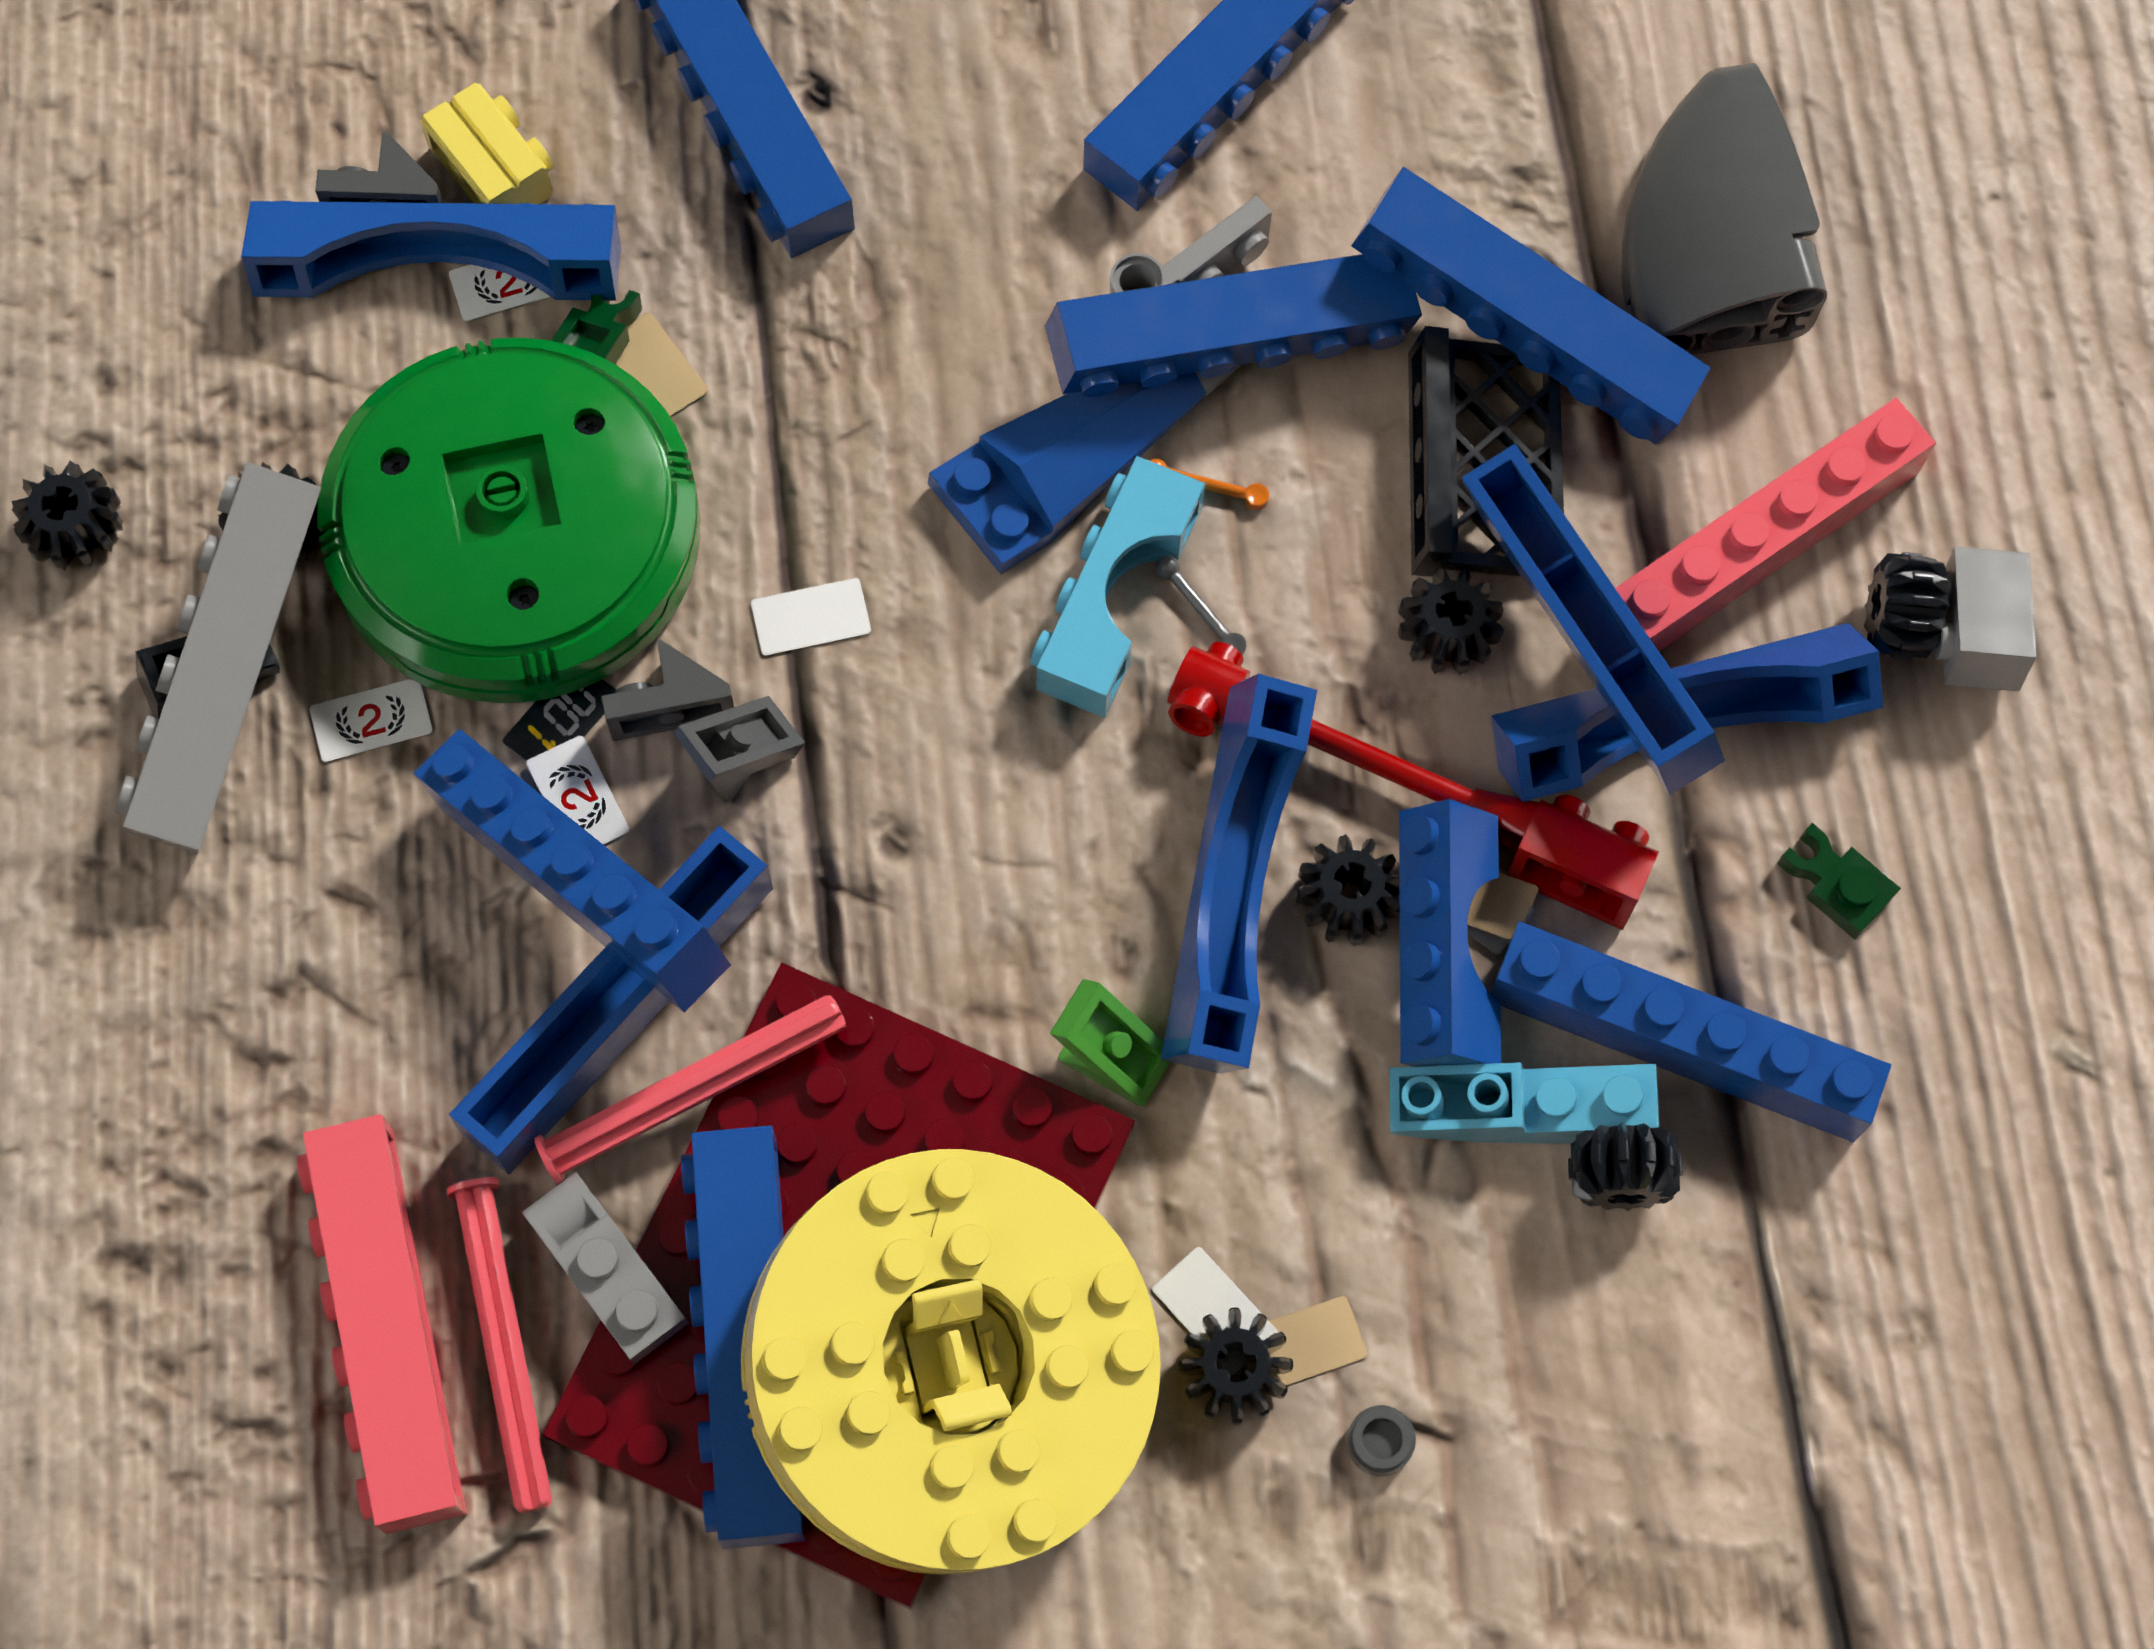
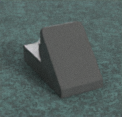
(396, 181)
(685, 696)
(739, 743)

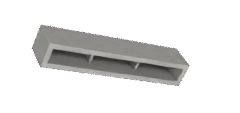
(220, 658)

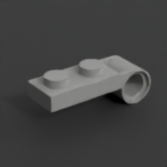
(1232, 241)
(605, 1268)

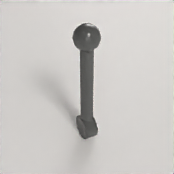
(1168, 568)

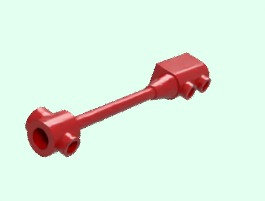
(1553, 843)

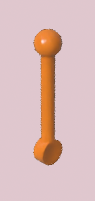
(1254, 496)

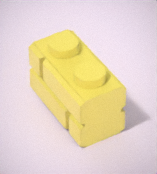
(485, 151)

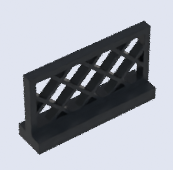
(1436, 440)

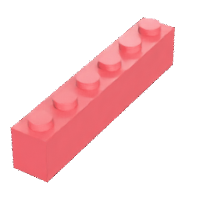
(1777, 523)
(382, 1326)

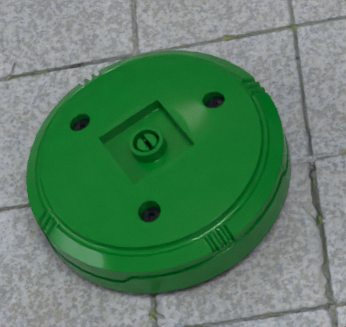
(509, 520)

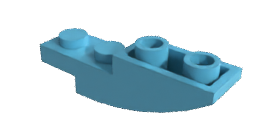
(1517, 1103)

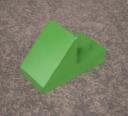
(1109, 1043)

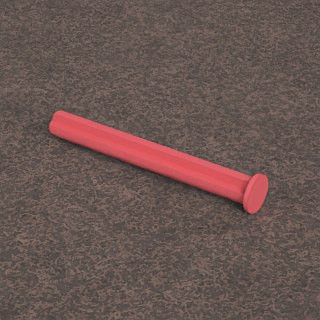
(689, 1087)
(502, 1343)

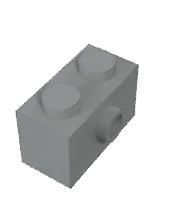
(1988, 620)

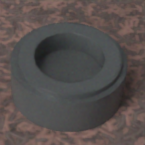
(1381, 1440)

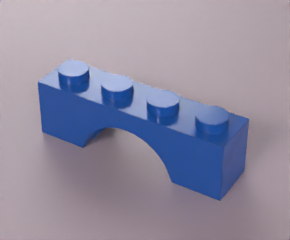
(1444, 1006)

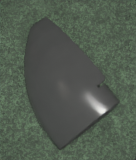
(1722, 223)

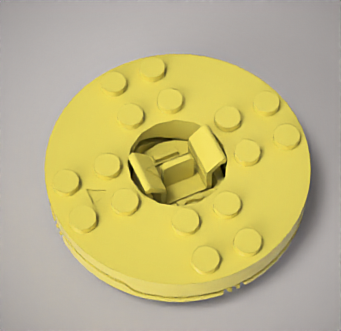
(950, 1362)

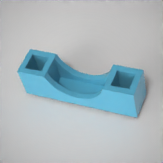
(1147, 520)

